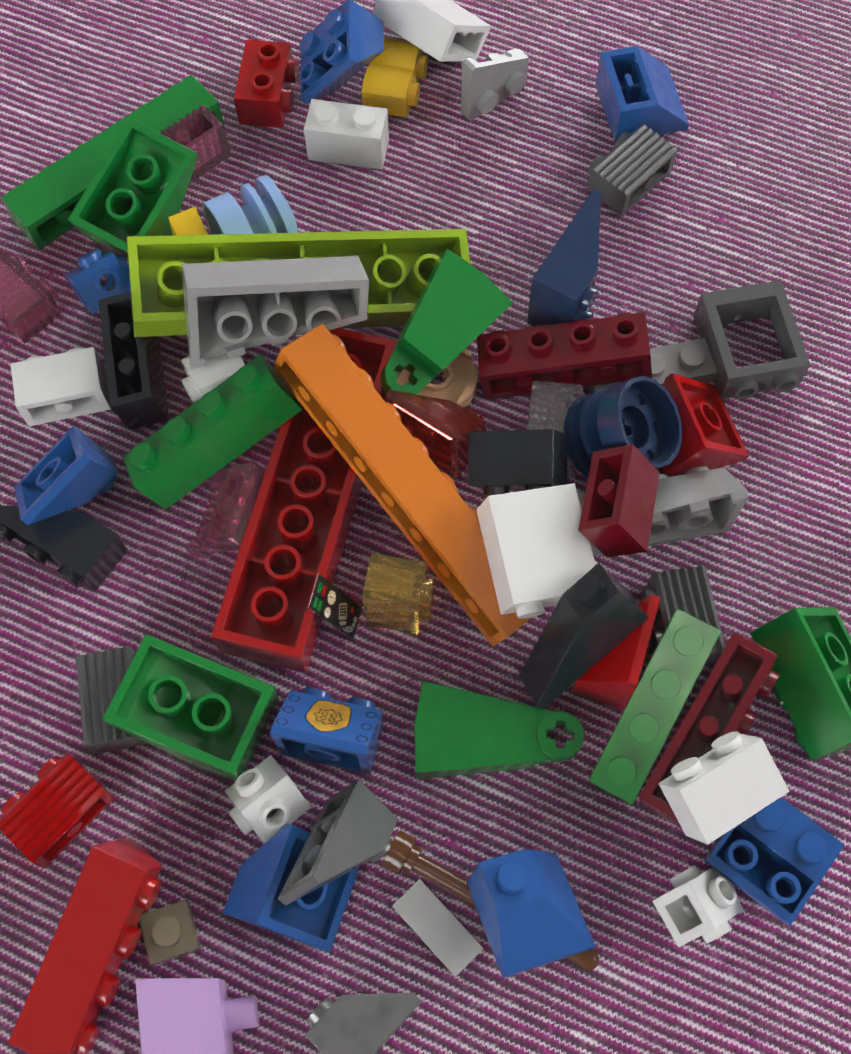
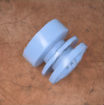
(261, 211)

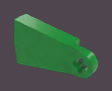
(445, 320)
(484, 734)

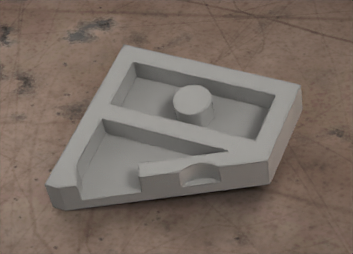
(491, 81)

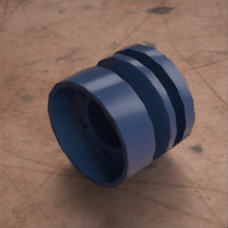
(623, 415)

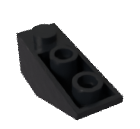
(69, 540)

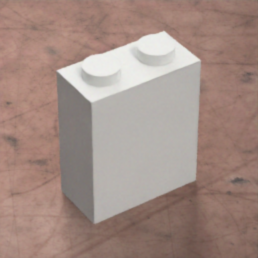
(435, 27)
(534, 547)

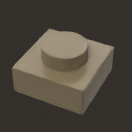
(169, 932)

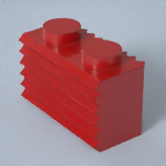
(53, 809)

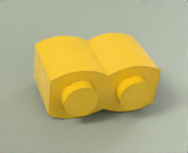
(394, 77)

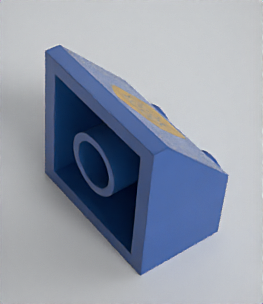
(328, 730)

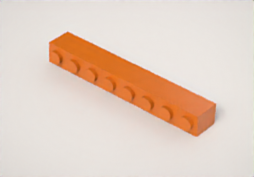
(396, 472)

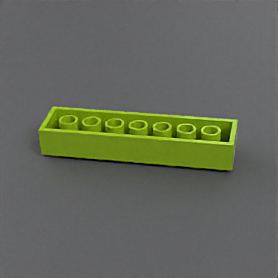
(393, 260)

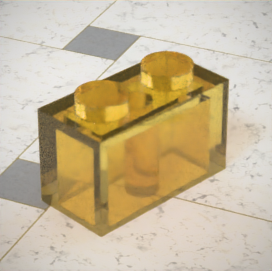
(397, 594)

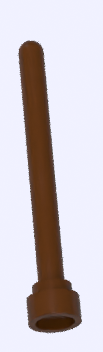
(407, 857)

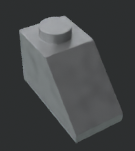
(359, 1021)

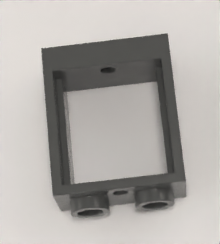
(748, 304)

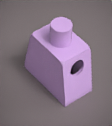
(191, 1015)

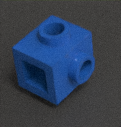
(87, 277)

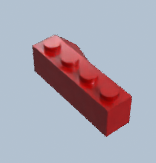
(88, 950)

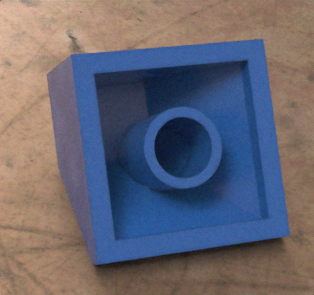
(65, 478)
(260, 881)
(528, 910)

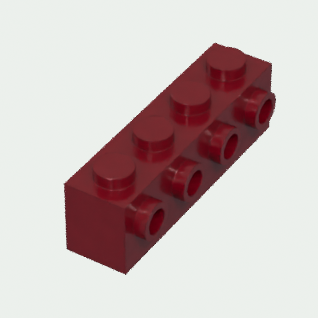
(570, 352)
(719, 708)

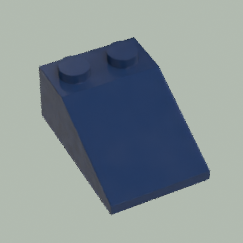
(566, 279)

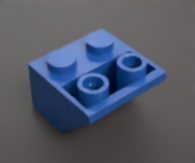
(338, 49)
(637, 92)
(776, 858)

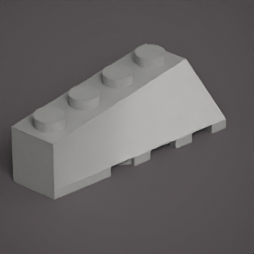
(268, 301)
(692, 505)

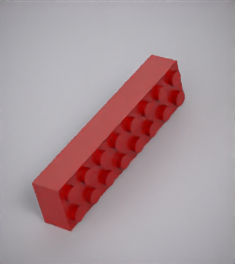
(294, 534)

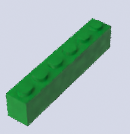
(48, 198)

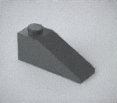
(347, 833)

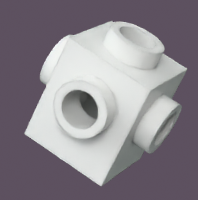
(265, 800)
(698, 906)

